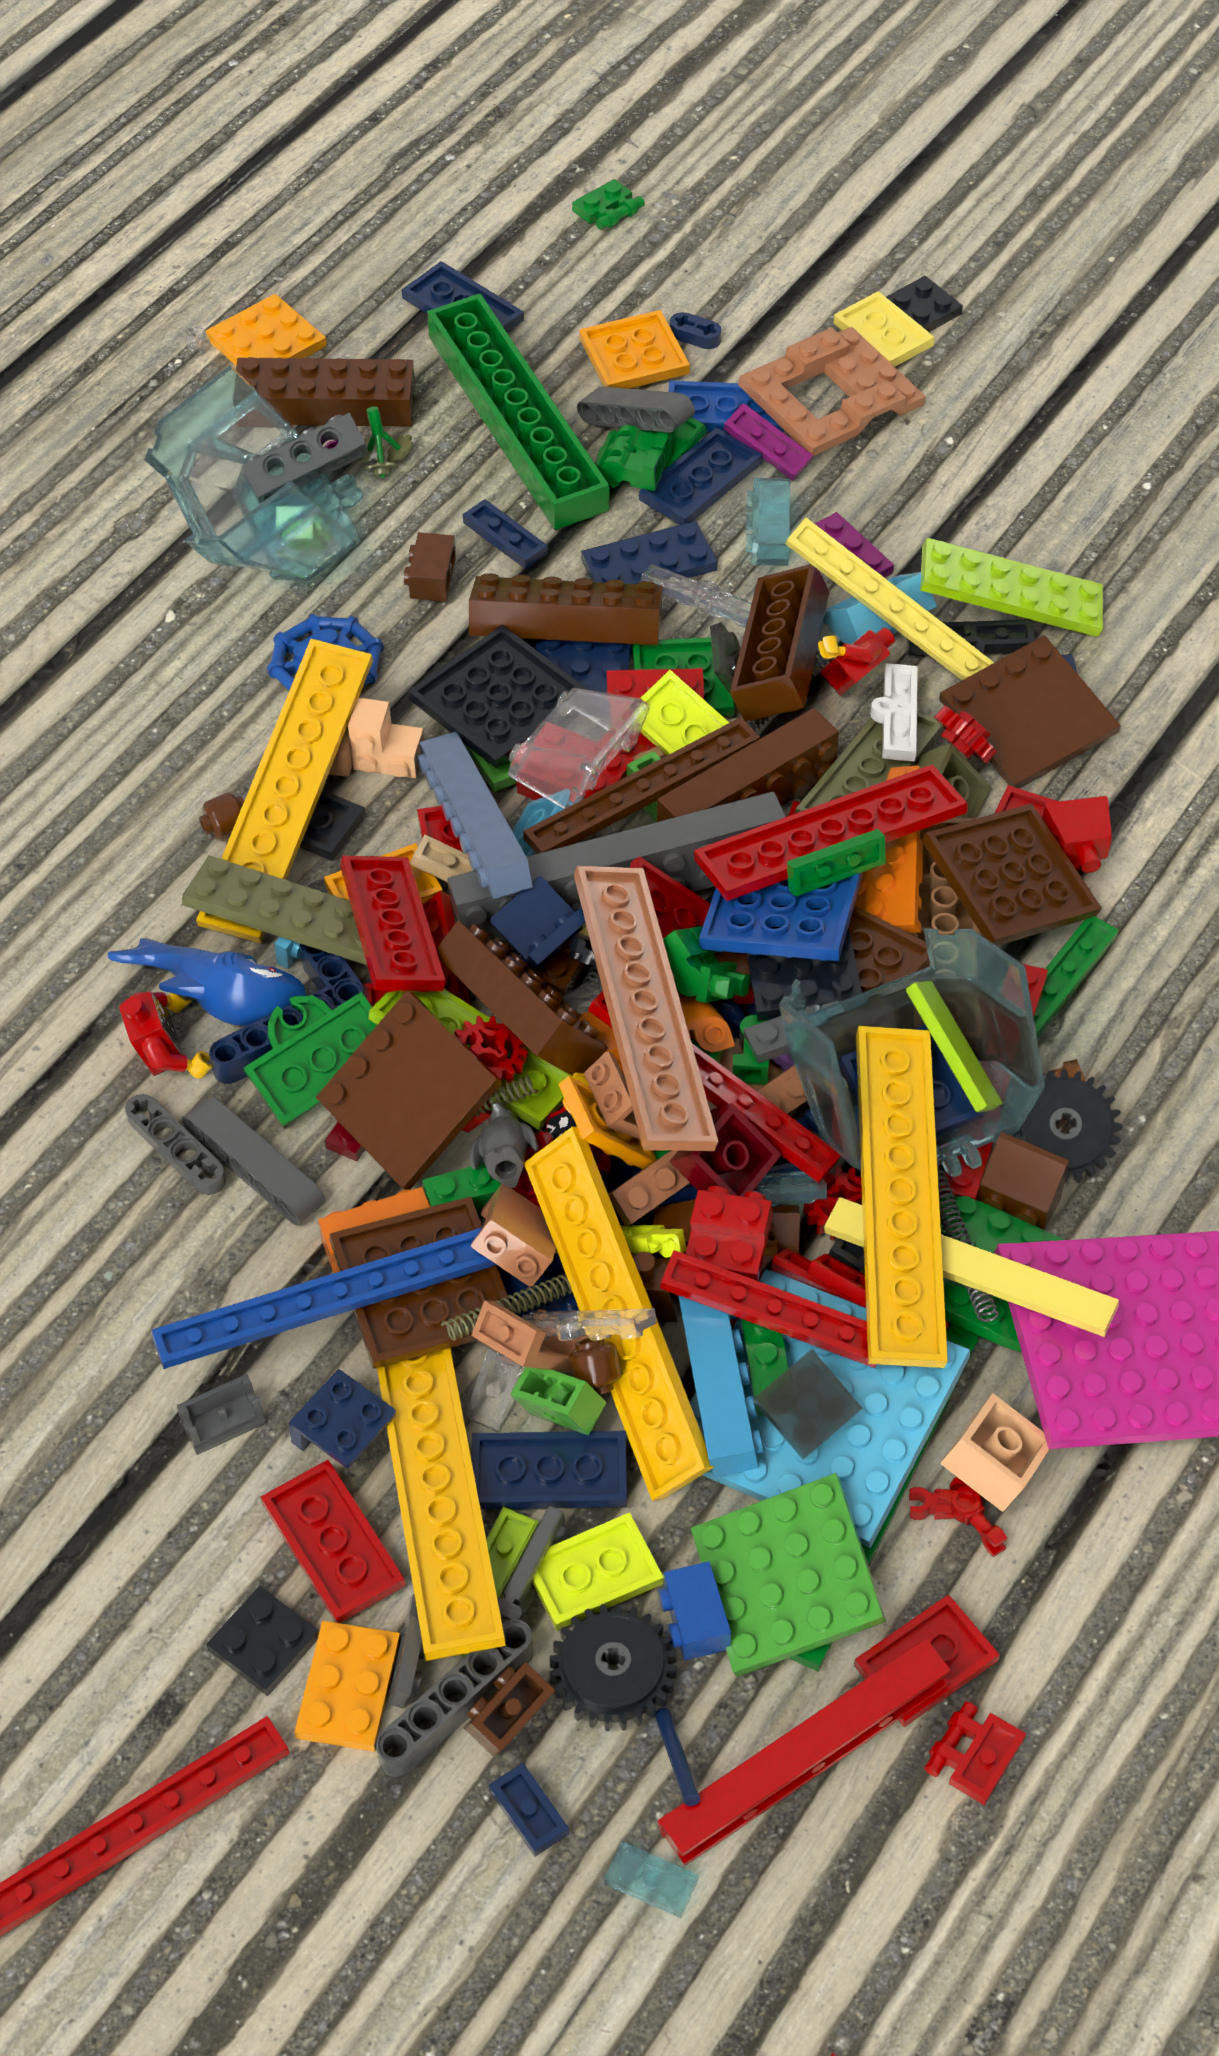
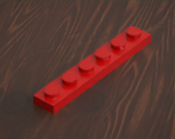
(767, 1306)

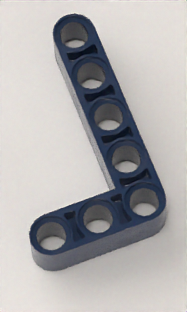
(335, 986)

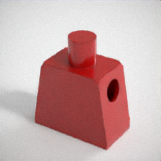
(1081, 829)

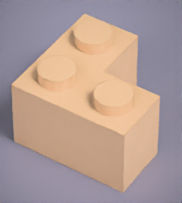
(380, 745)

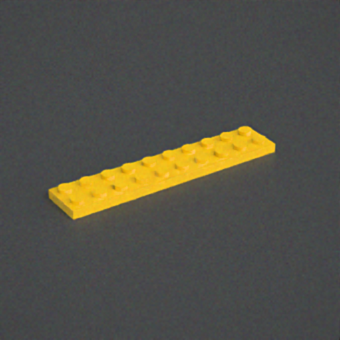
(294, 768)
(900, 1199)
(606, 1278)
(440, 1508)

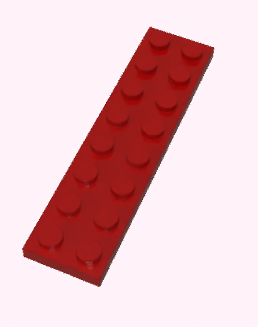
(893, 806)

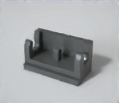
(221, 1414)

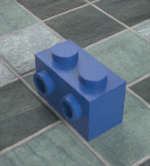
(695, 1610)

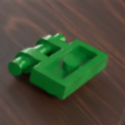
(607, 205)

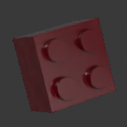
(738, 1160)

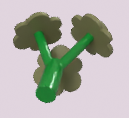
(398, 451)

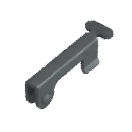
(549, 1531)

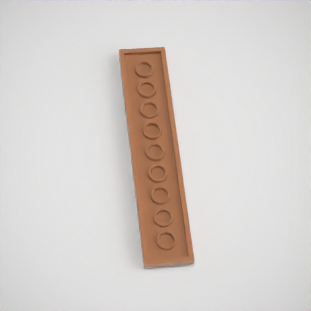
(645, 1010)

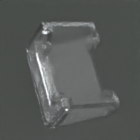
(577, 743)

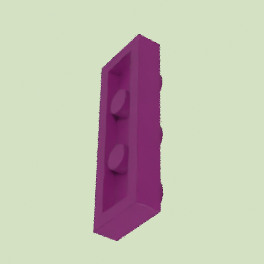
(769, 441)
(856, 543)

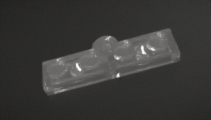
(699, 594)
(595, 1323)

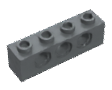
(322, 460)

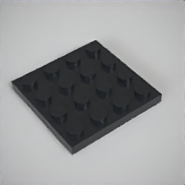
(493, 694)

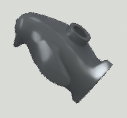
(503, 1146)

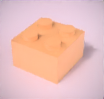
(997, 1452)

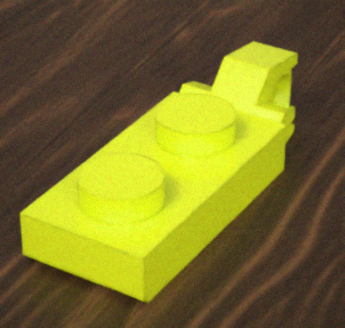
(654, 1239)

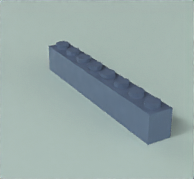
(474, 816)

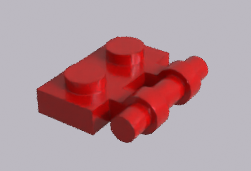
(986, 1758)

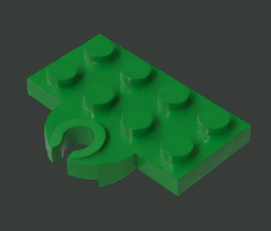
(307, 1053)

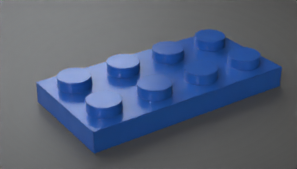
(717, 402)

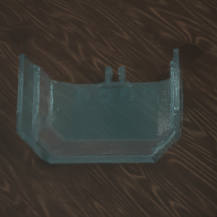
(201, 459)

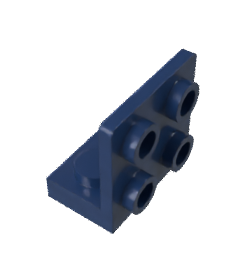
(538, 923)
(341, 1419)

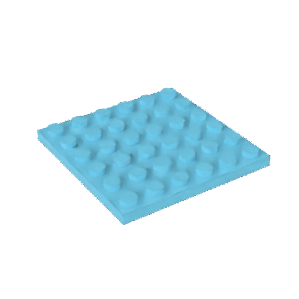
(871, 1449)

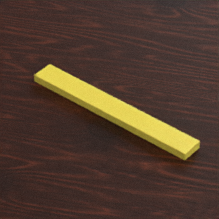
(886, 600)
(999, 1276)

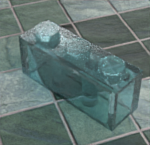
(768, 521)

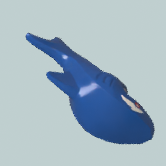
(223, 983)

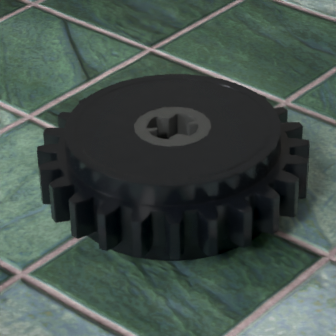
(1090, 1121)
(607, 1694)

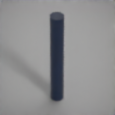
(677, 1757)

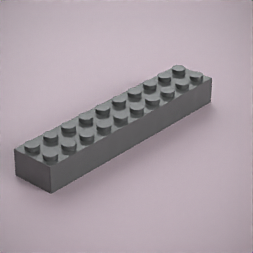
(663, 844)

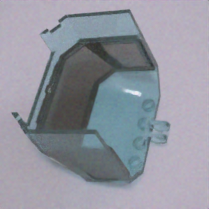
(988, 1002)

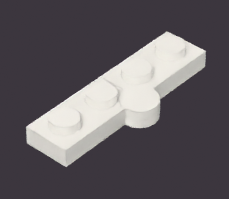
(898, 712)

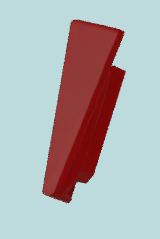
(823, 1274)

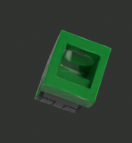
(745, 1064)

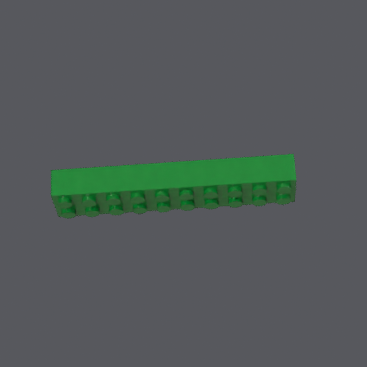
(518, 412)

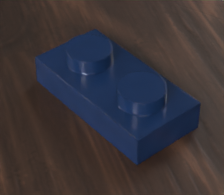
(528, 1809)

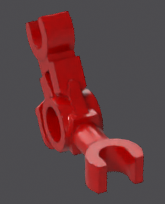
(960, 1504)

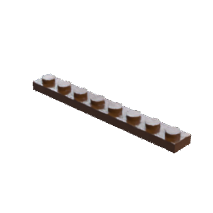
(638, 788)

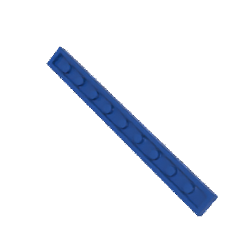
(317, 1299)

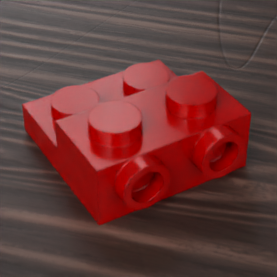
(730, 1230)

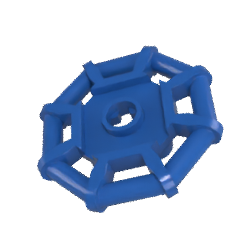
(349, 626)

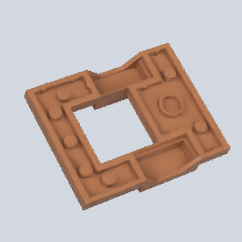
(850, 363)

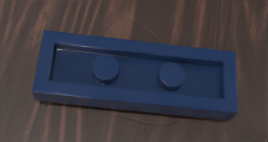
(505, 534)

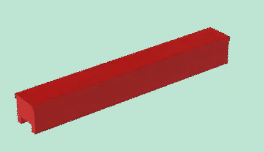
(805, 1751)

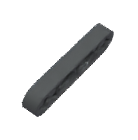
(178, 1141)

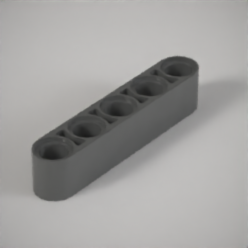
(636, 407)
(253, 1160)
(447, 1714)

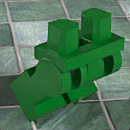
(634, 457)
(699, 971)

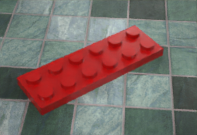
(392, 924)

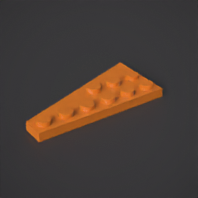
(893, 888)

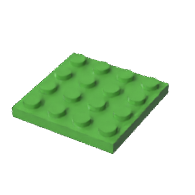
(789, 1574)

